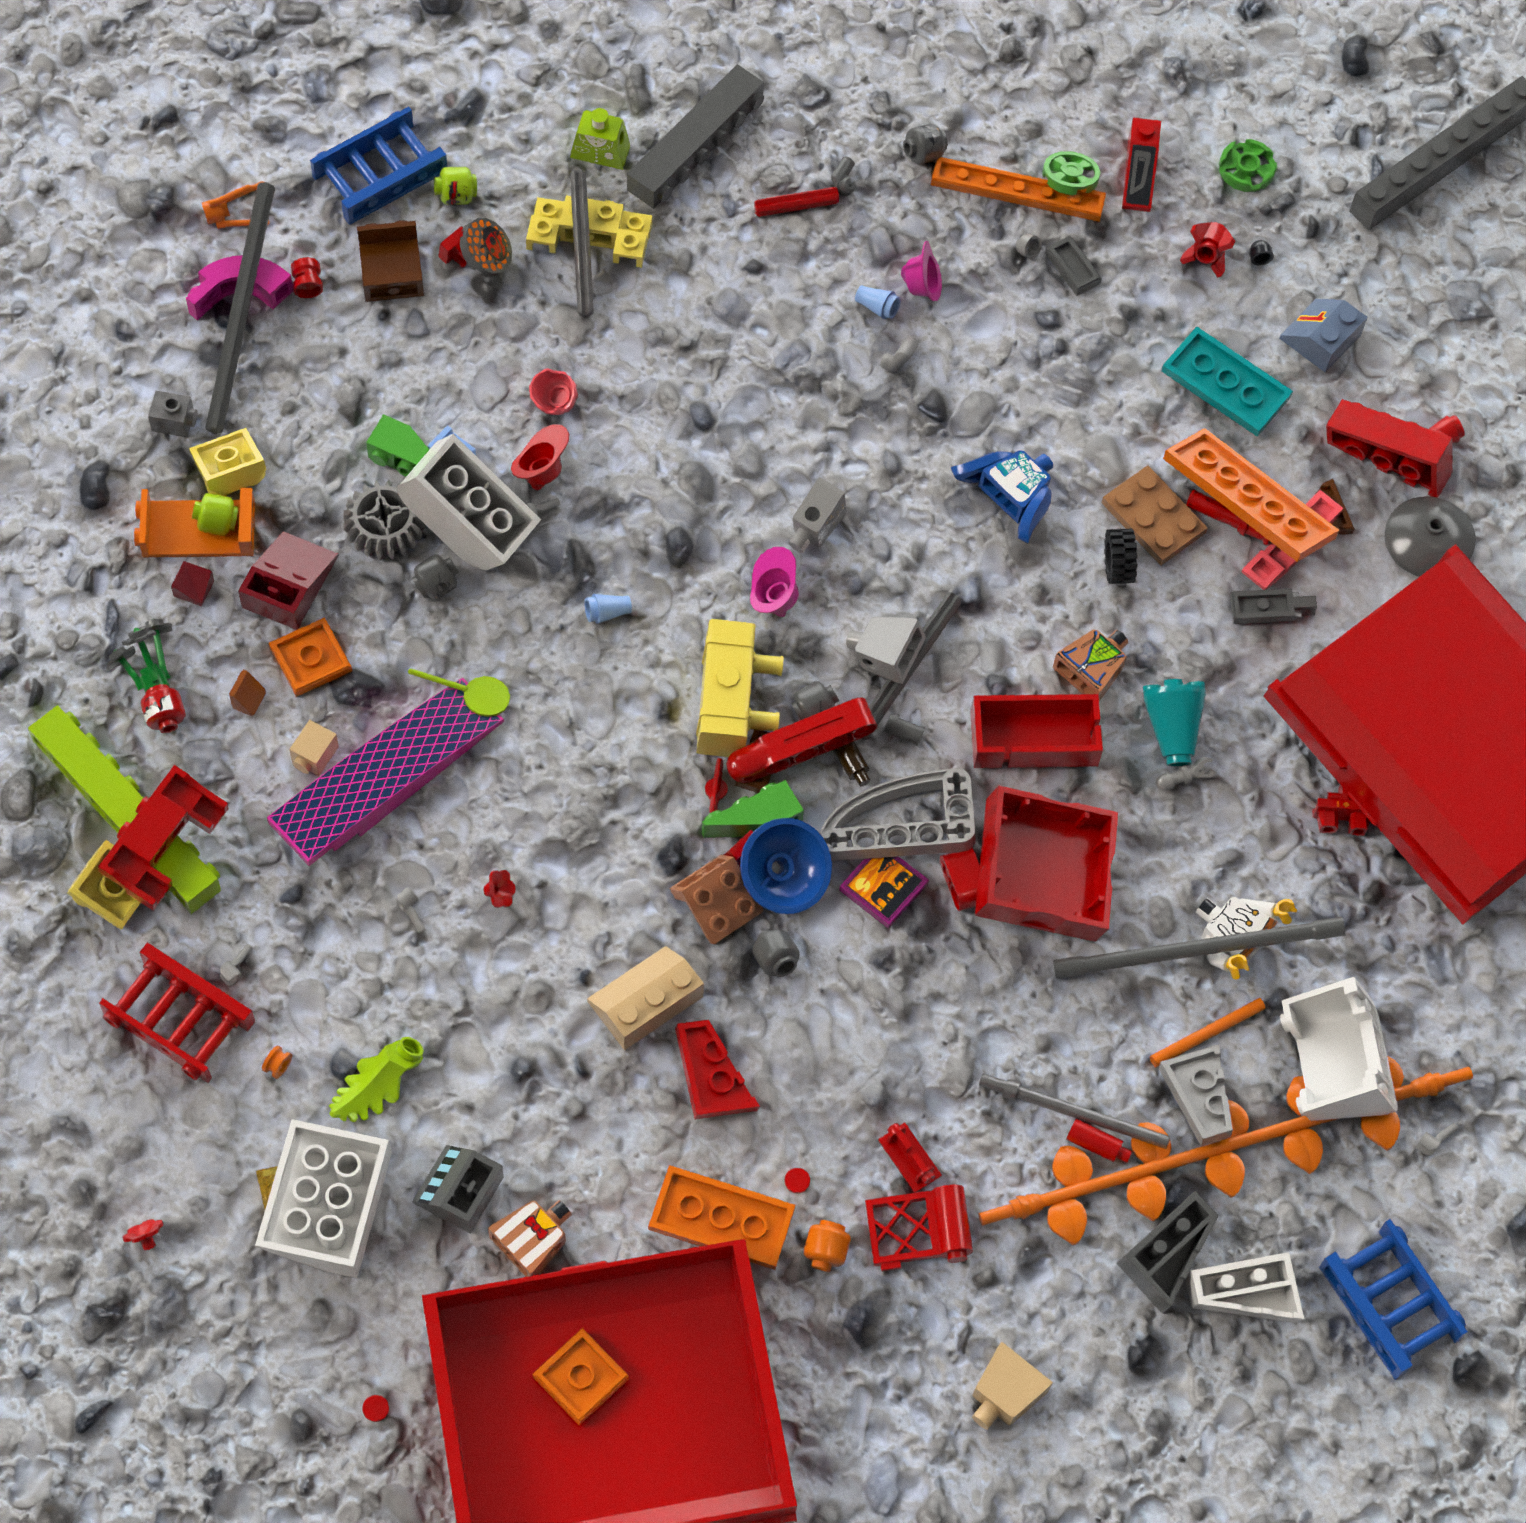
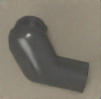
(840, 177)

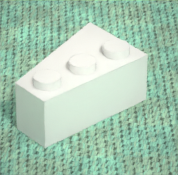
(1250, 1287)

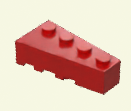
(1393, 445)

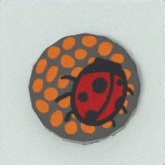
(486, 247)

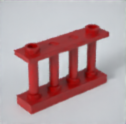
(181, 981)

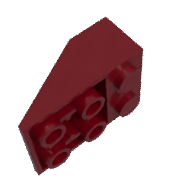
(286, 579)

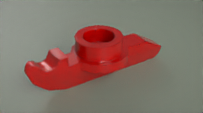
(716, 788)

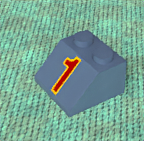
(1325, 331)

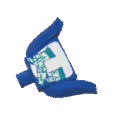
(1012, 483)

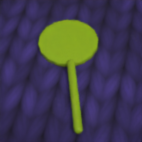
(481, 695)

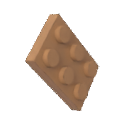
(1155, 514)

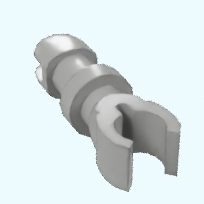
(1184, 775)

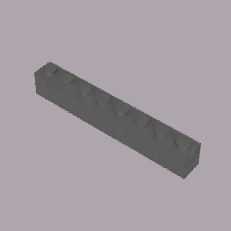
(1440, 155)

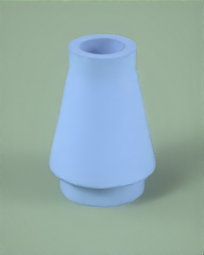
(881, 302)
(606, 607)

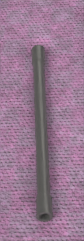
(1315, 930)

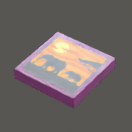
(884, 887)

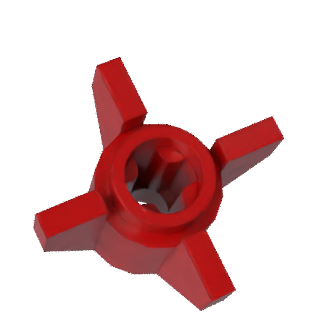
(1210, 246)

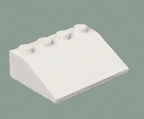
(324, 1197)

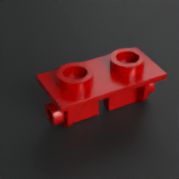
(909, 1157)

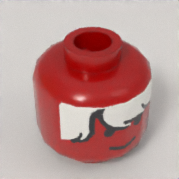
(163, 708)

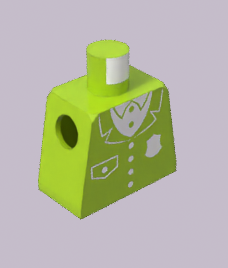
(601, 139)

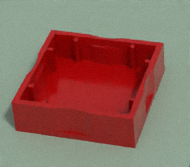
(1046, 864)

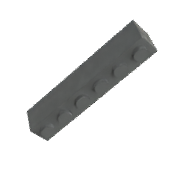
(695, 136)

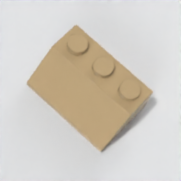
(647, 996)

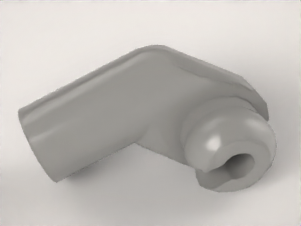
(904, 353)

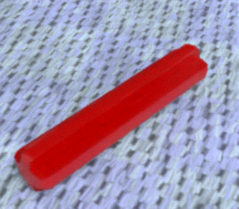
(796, 201)

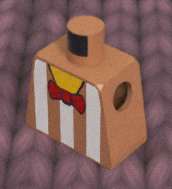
(531, 1236)

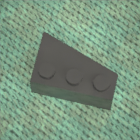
(1167, 1252)

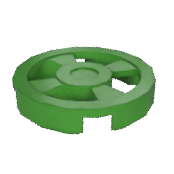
(1247, 165)
(1068, 175)

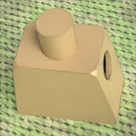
(1008, 1388)

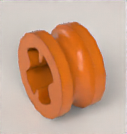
(277, 1062)

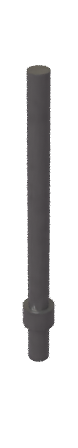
(1013, 1090)

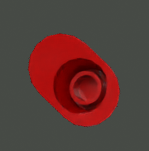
(540, 458)

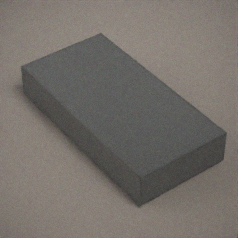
(1073, 265)

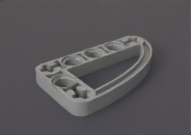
(917, 783)

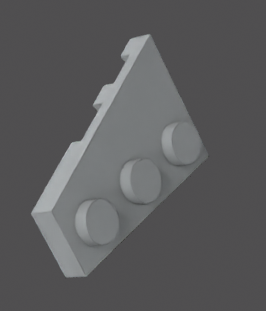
(1200, 1092)

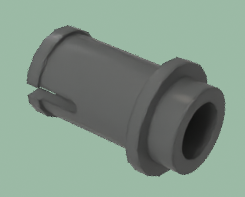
(904, 729)

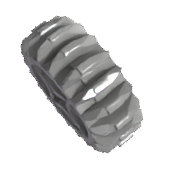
(362, 528)

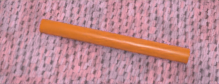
(1208, 1032)

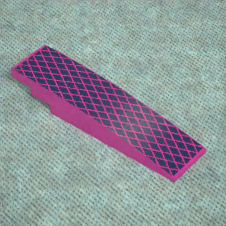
(380, 775)

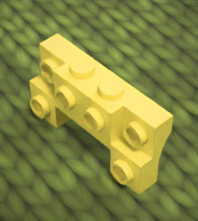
(608, 227)

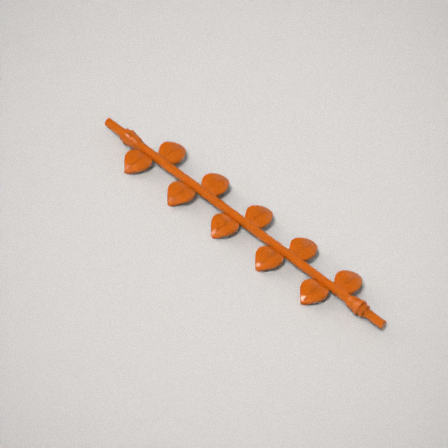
(1222, 1169)

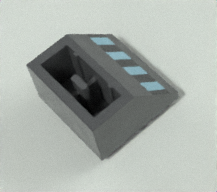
(460, 1186)

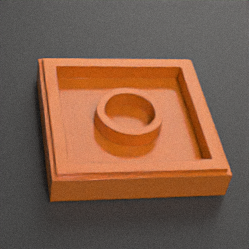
(310, 657)
(580, 1376)

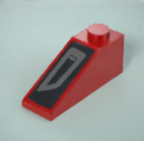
(1141, 164)

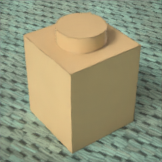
(313, 748)

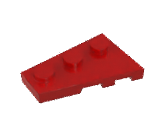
(710, 1076)

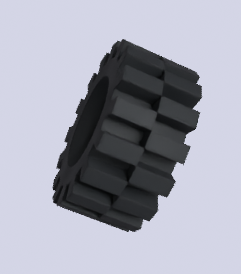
(1120, 556)

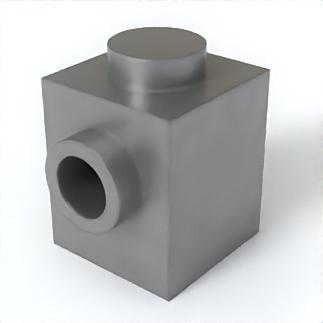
(172, 414)

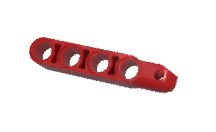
(802, 741)

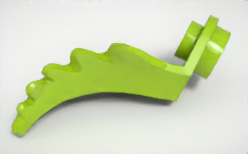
(377, 1080)

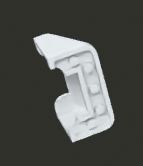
(1340, 1053)

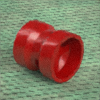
(306, 276)

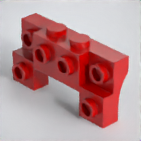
(153, 831)

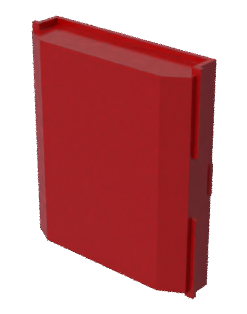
(1428, 728)
(675, 1444)

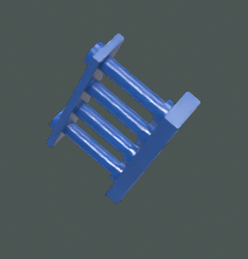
(380, 190)
(1379, 1327)

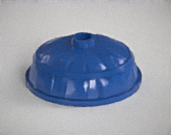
(802, 861)

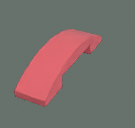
(1273, 563)

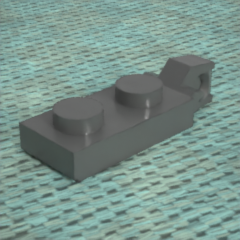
(1270, 606)

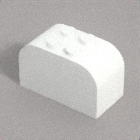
(467, 505)

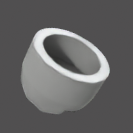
(1031, 241)

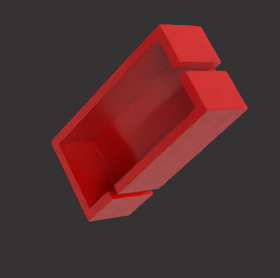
(1036, 730)

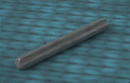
(581, 243)

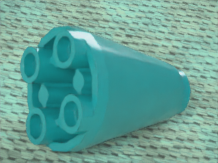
(1176, 717)

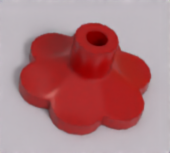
(500, 888)
(144, 1233)

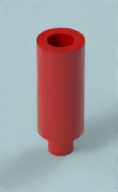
(1098, 1141)

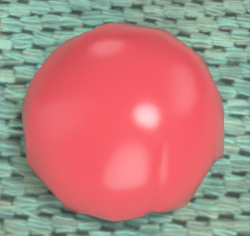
(553, 392)

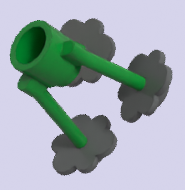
(152, 674)

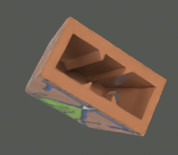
(1092, 661)

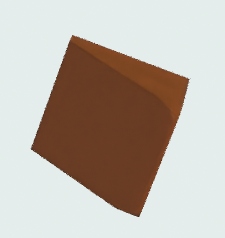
(246, 693)

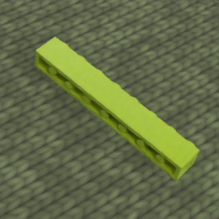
(116, 801)

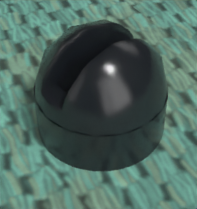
(1261, 253)

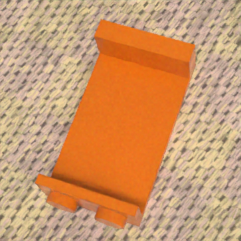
(171, 532)

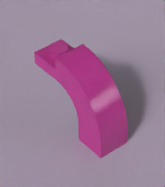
(220, 280)

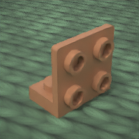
(717, 898)

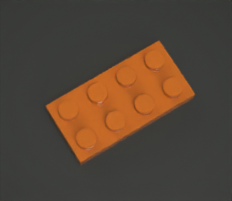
(716, 1212)

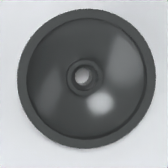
(1416, 544)

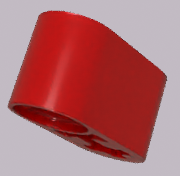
(961, 876)

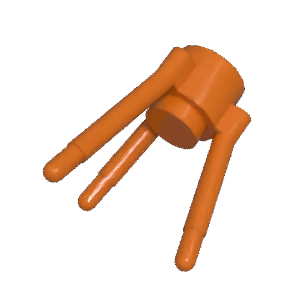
(217, 209)

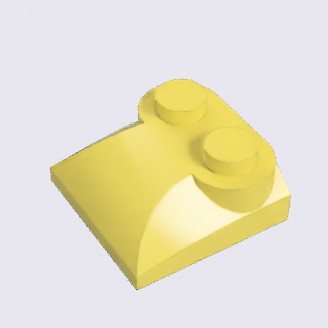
(229, 463)
(102, 894)

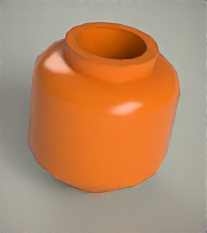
(827, 1245)

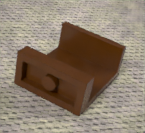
(390, 261)

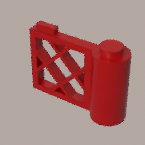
(947, 1226)

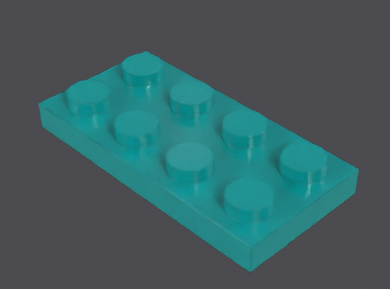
(1227, 381)

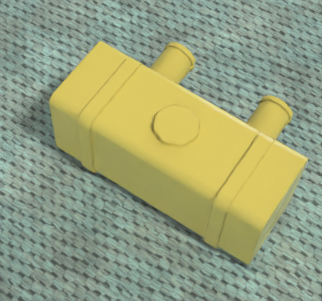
(726, 688)

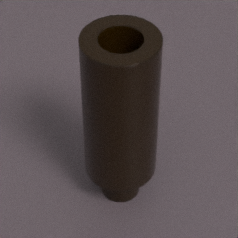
(853, 763)

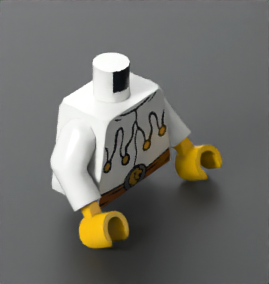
(1240, 917)

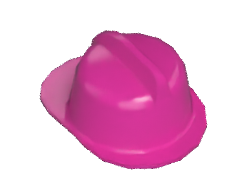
(923, 274)
(774, 582)

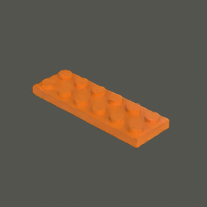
(1251, 494)

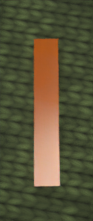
(1015, 189)

